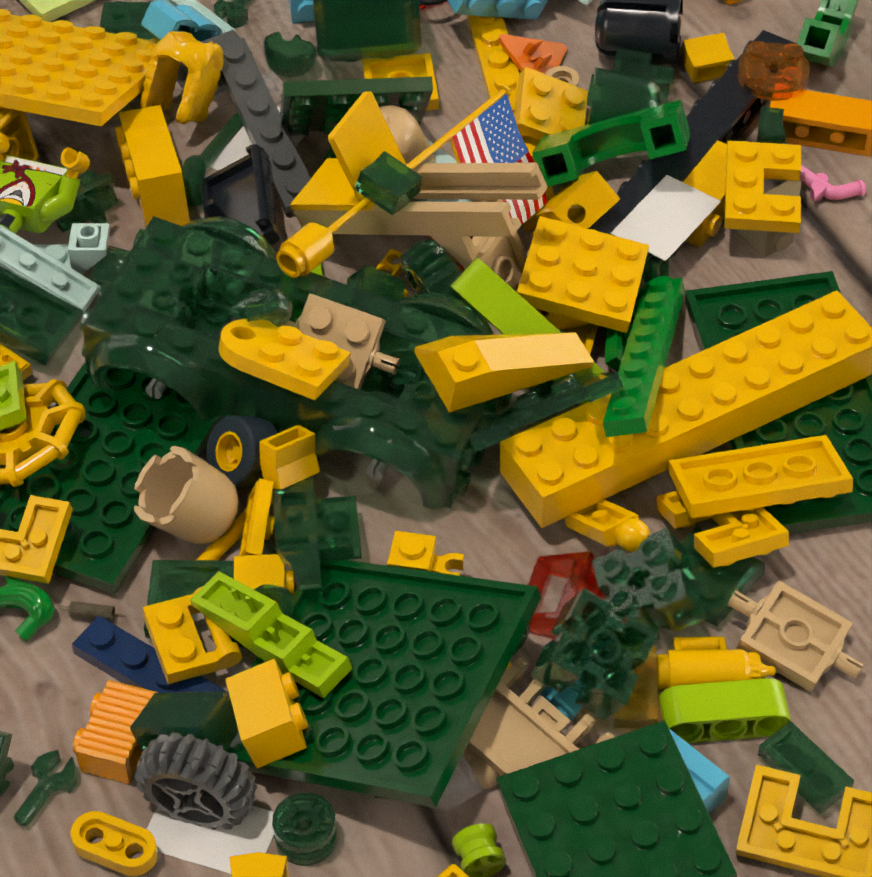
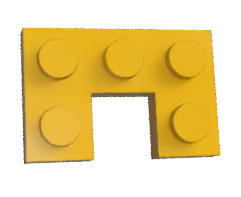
(744, 187)
(738, 536)
(36, 545)
(778, 839)

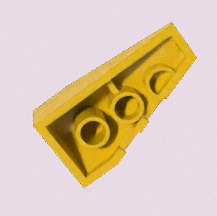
(490, 366)

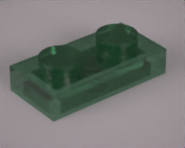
(821, 779)

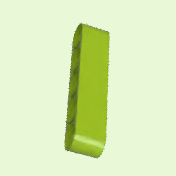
(503, 305)

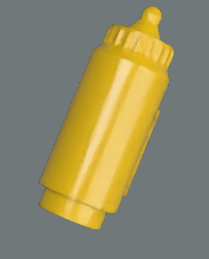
(707, 661)

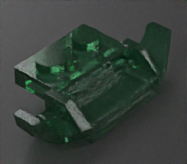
(314, 530)

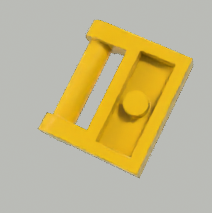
(179, 643)

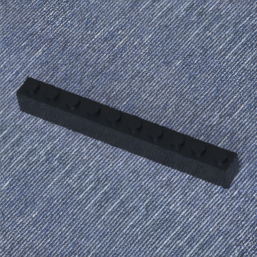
(717, 116)

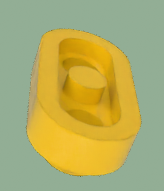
(117, 843)

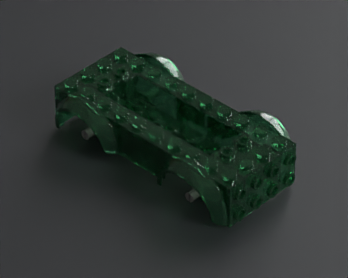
(177, 294)

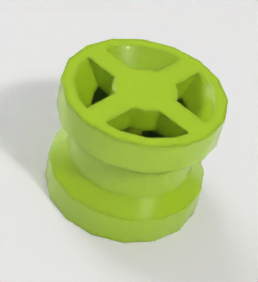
(479, 850)

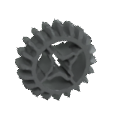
(195, 781)

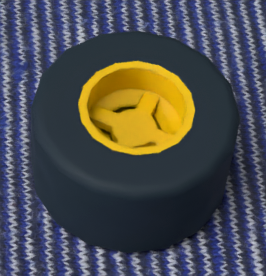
(235, 448)

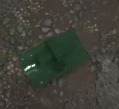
(93, 199)

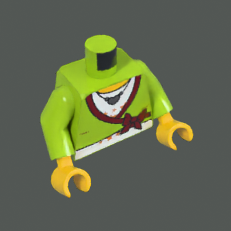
(37, 192)

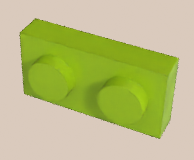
(11, 396)

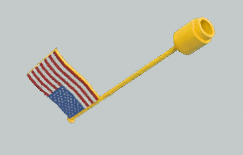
(482, 137)

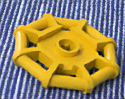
(29, 443)

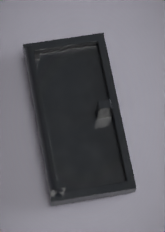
(244, 193)

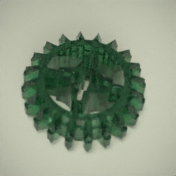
(430, 268)

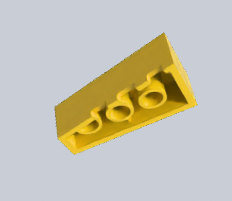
(152, 165)

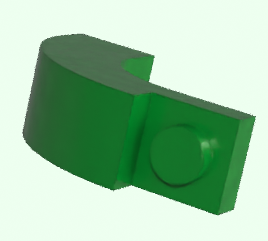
(828, 32)

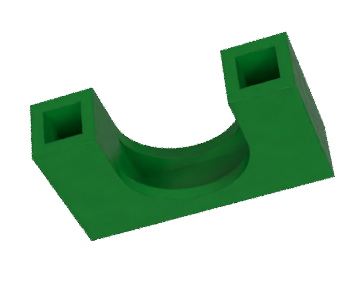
(655, 130)

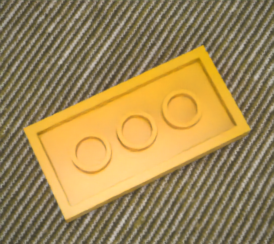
(760, 476)

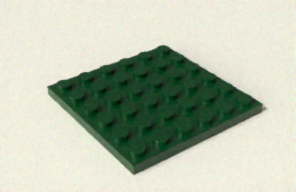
(420, 678)

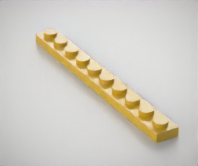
(499, 70)

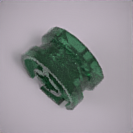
(301, 813)

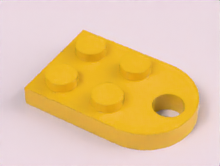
(282, 356)

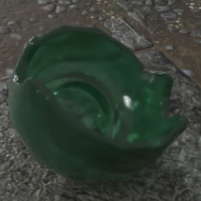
(289, 57)

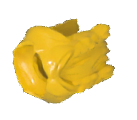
(204, 69)

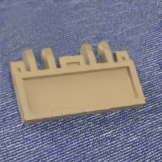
(519, 735)

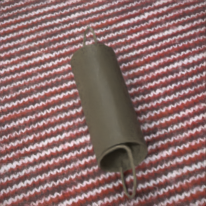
(91, 611)

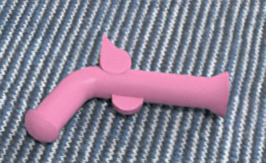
(821, 188)

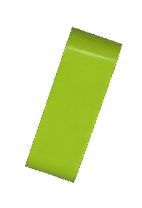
(725, 710)

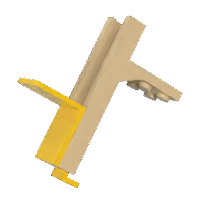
(364, 136)

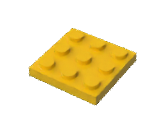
(583, 274)

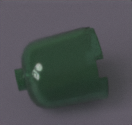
(619, 94)

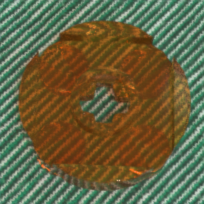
(786, 59)

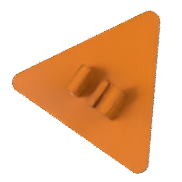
(533, 53)

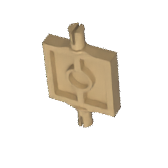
(350, 331)
(795, 635)

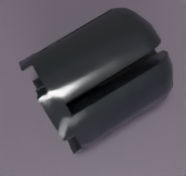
(640, 27)

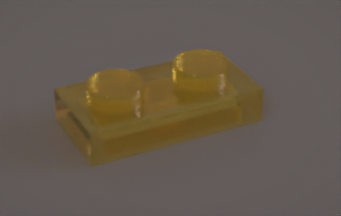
(643, 702)

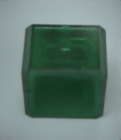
(365, 28)

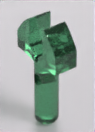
(234, 10)
(41, 769)

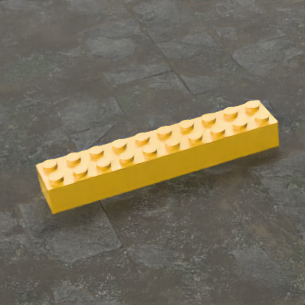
(697, 408)

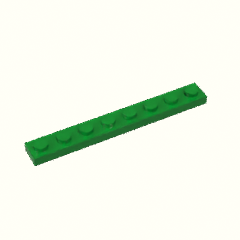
(645, 357)

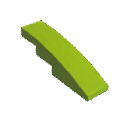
(270, 634)

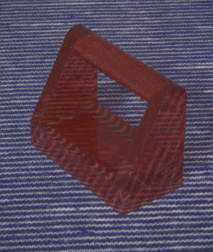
(579, 574)

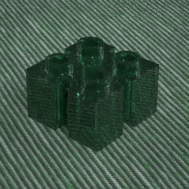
(651, 583)
(594, 654)

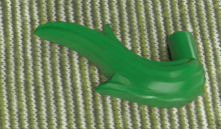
(30, 599)

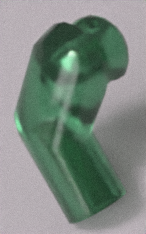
(193, 173)

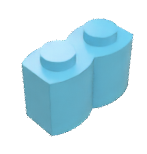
(164, 17)

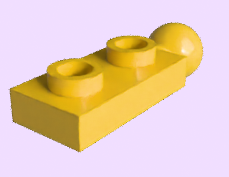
(609, 525)

